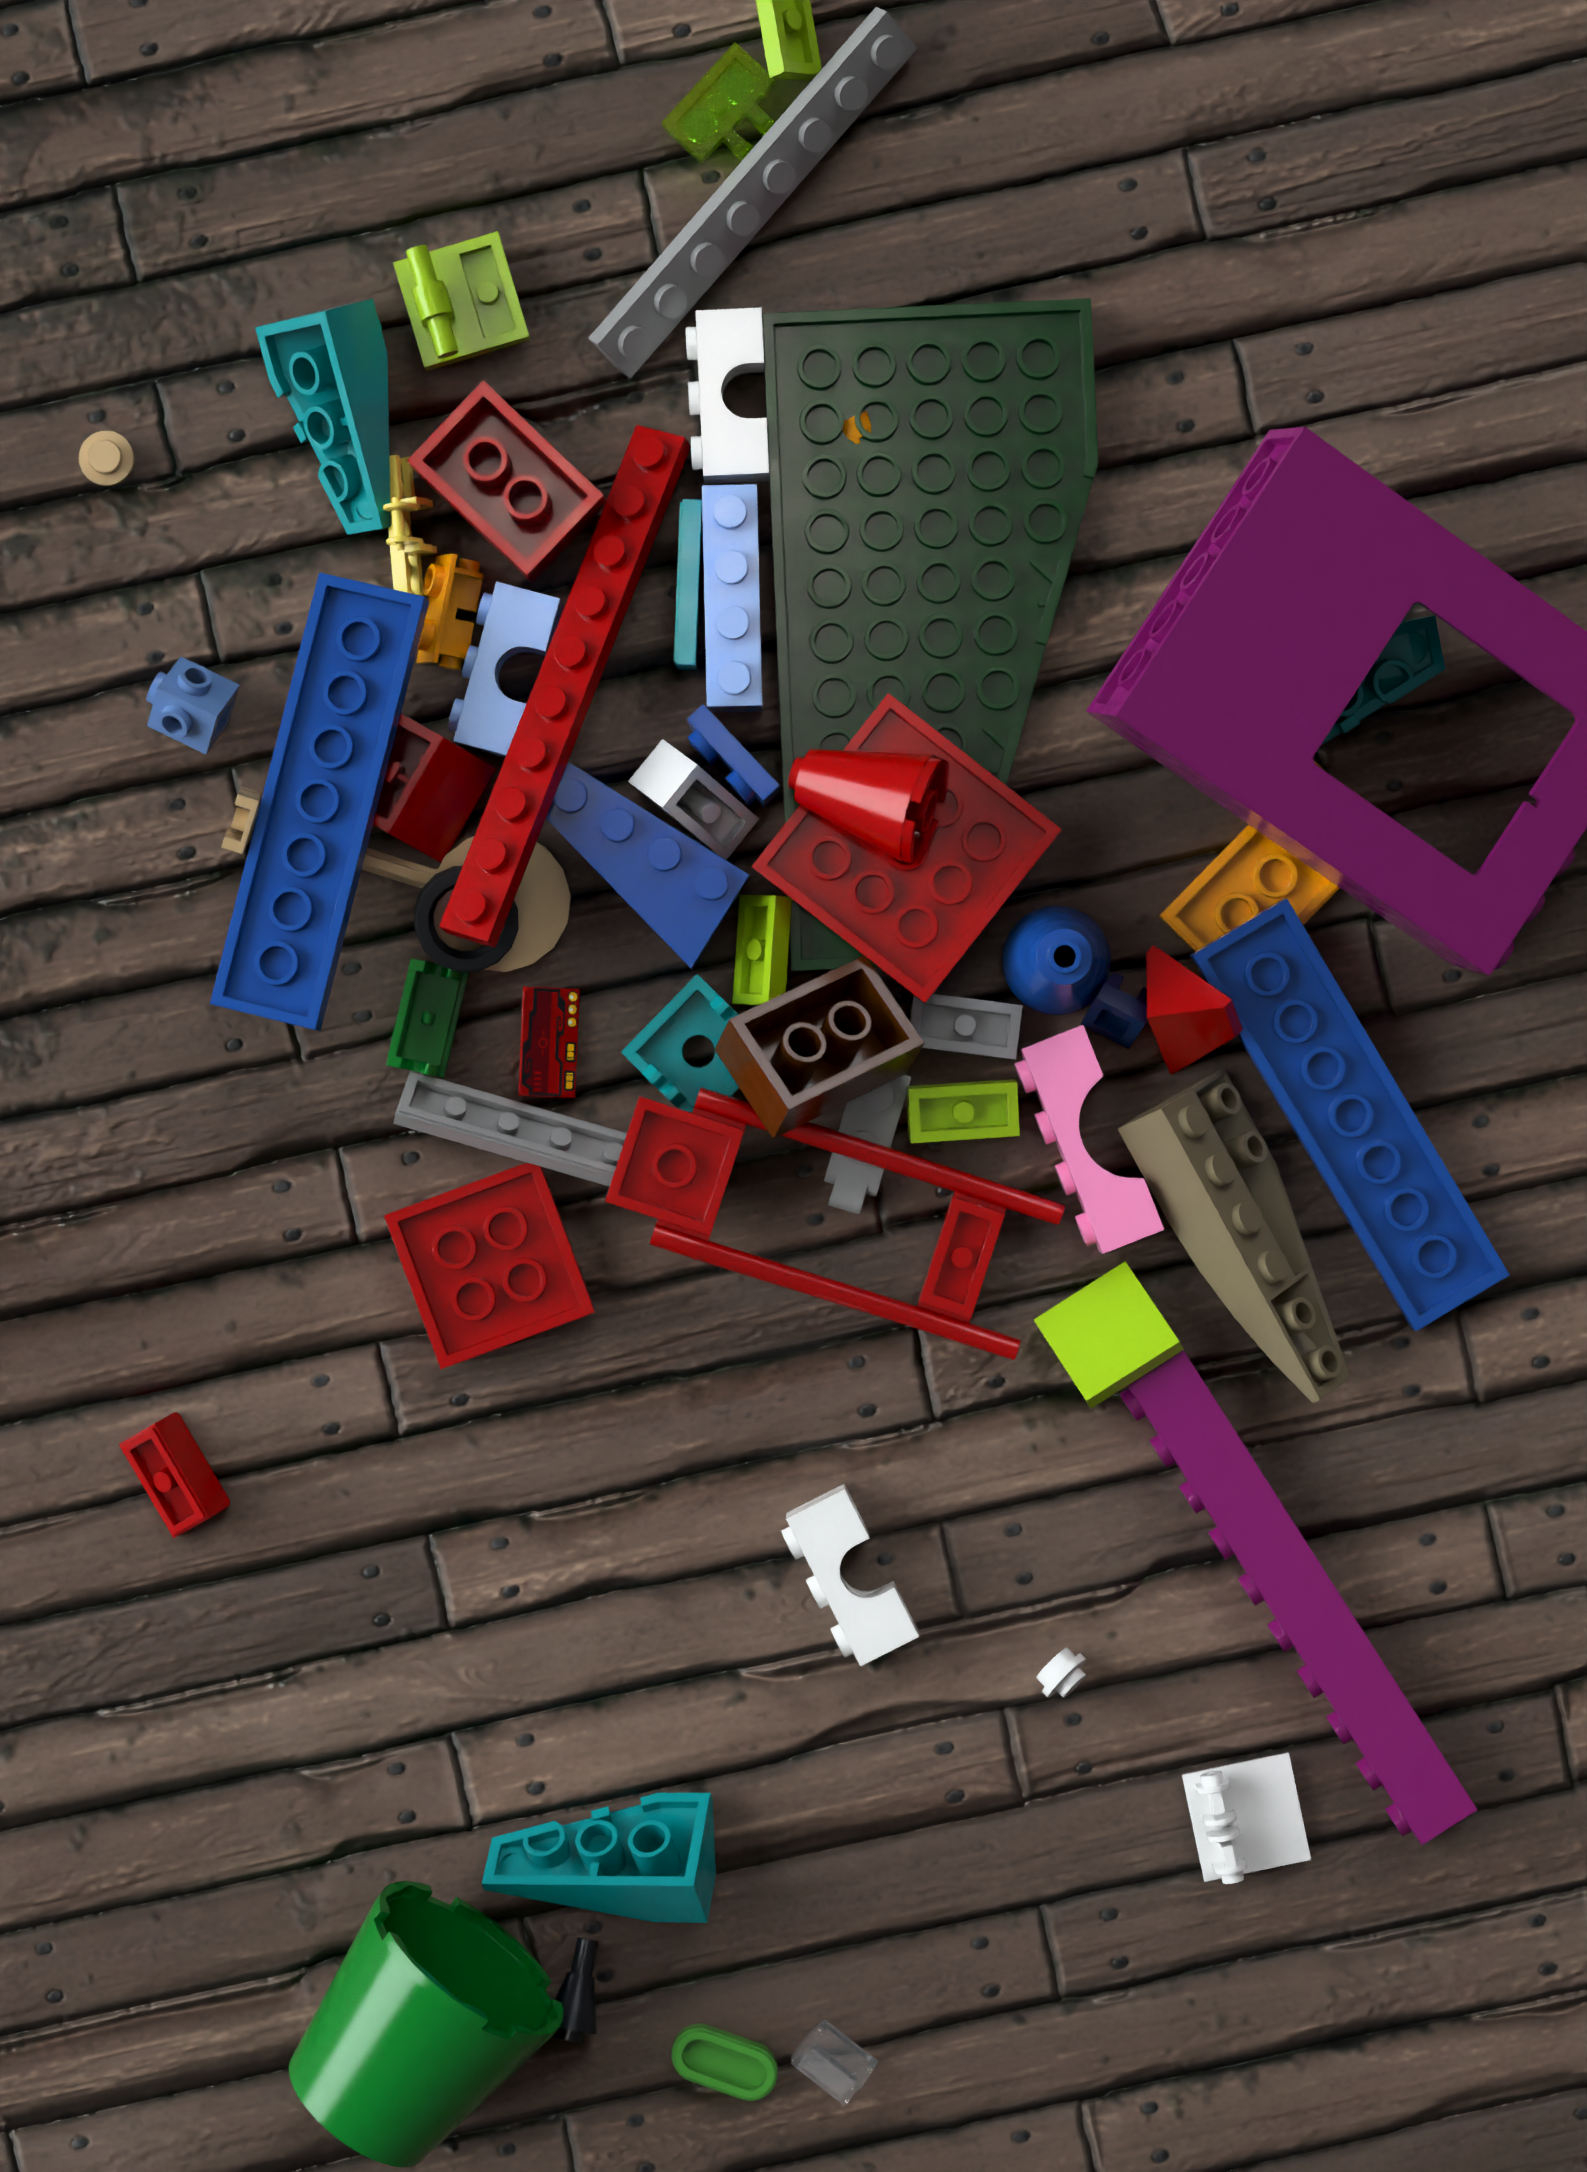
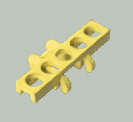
(404, 548)

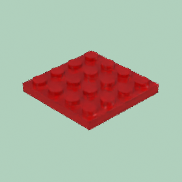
(908, 915)

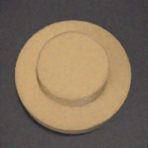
(106, 458)

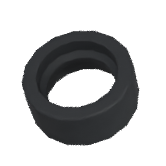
(438, 950)

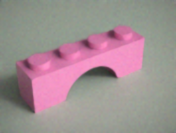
(1114, 1206)

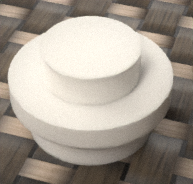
(1062, 1673)

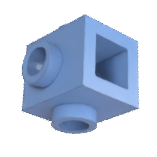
(191, 704)

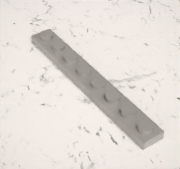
(753, 192)

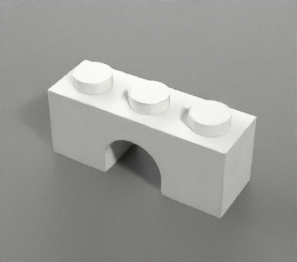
(726, 346)
(868, 1620)

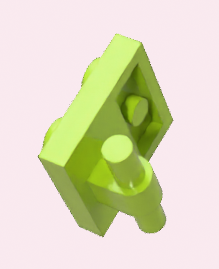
(461, 300)

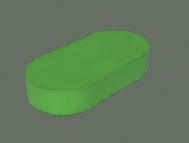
(724, 2062)

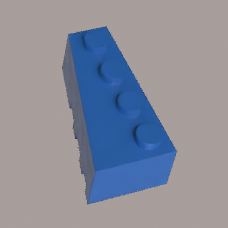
(654, 867)

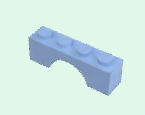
(732, 598)

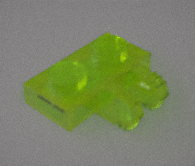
(719, 105)

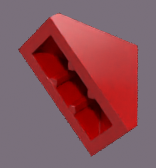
(1186, 1012)

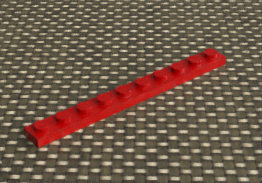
(565, 686)

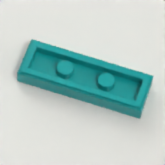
(688, 584)

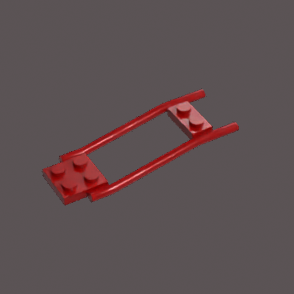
(680, 1166)

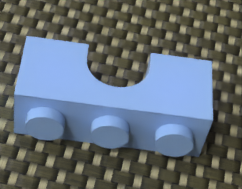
(513, 624)

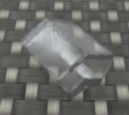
(833, 2061)

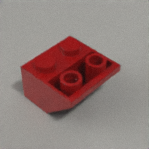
(429, 789)

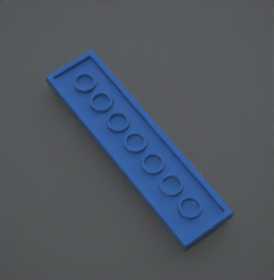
(319, 801)
(1351, 1115)

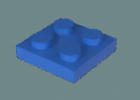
(716, 743)

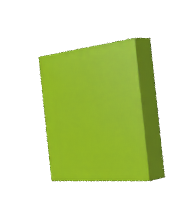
(1108, 1334)

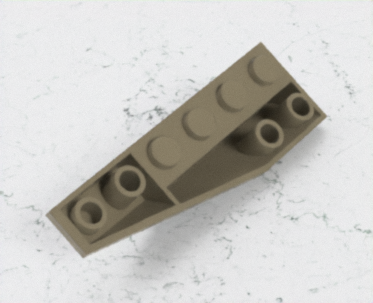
(1238, 1225)

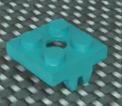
(660, 1045)

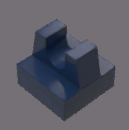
(1116, 1012)

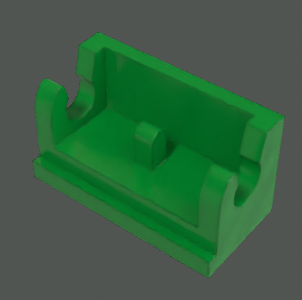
(427, 1018)

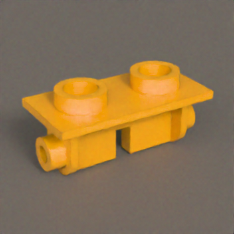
(447, 591)

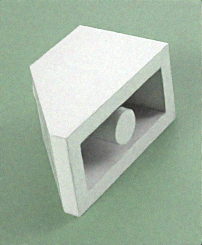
(693, 799)

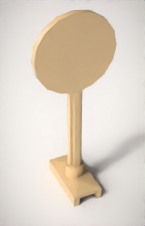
(540, 899)

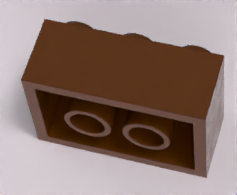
(818, 1046)

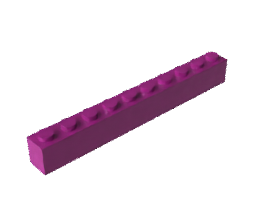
(1300, 1597)

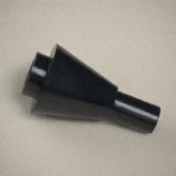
(578, 1994)

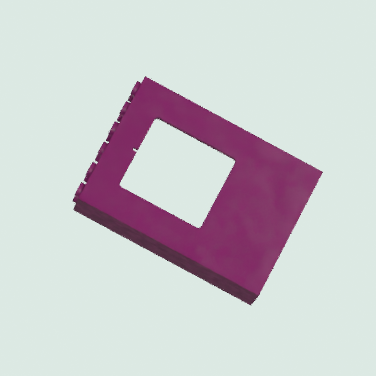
(1272, 641)

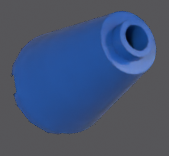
(1031, 965)

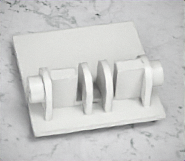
(1246, 1817)

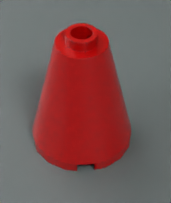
(875, 796)

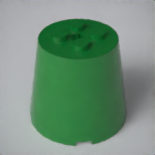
(420, 2025)

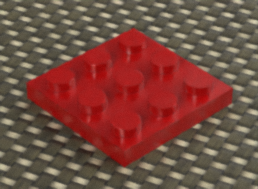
(489, 1263)

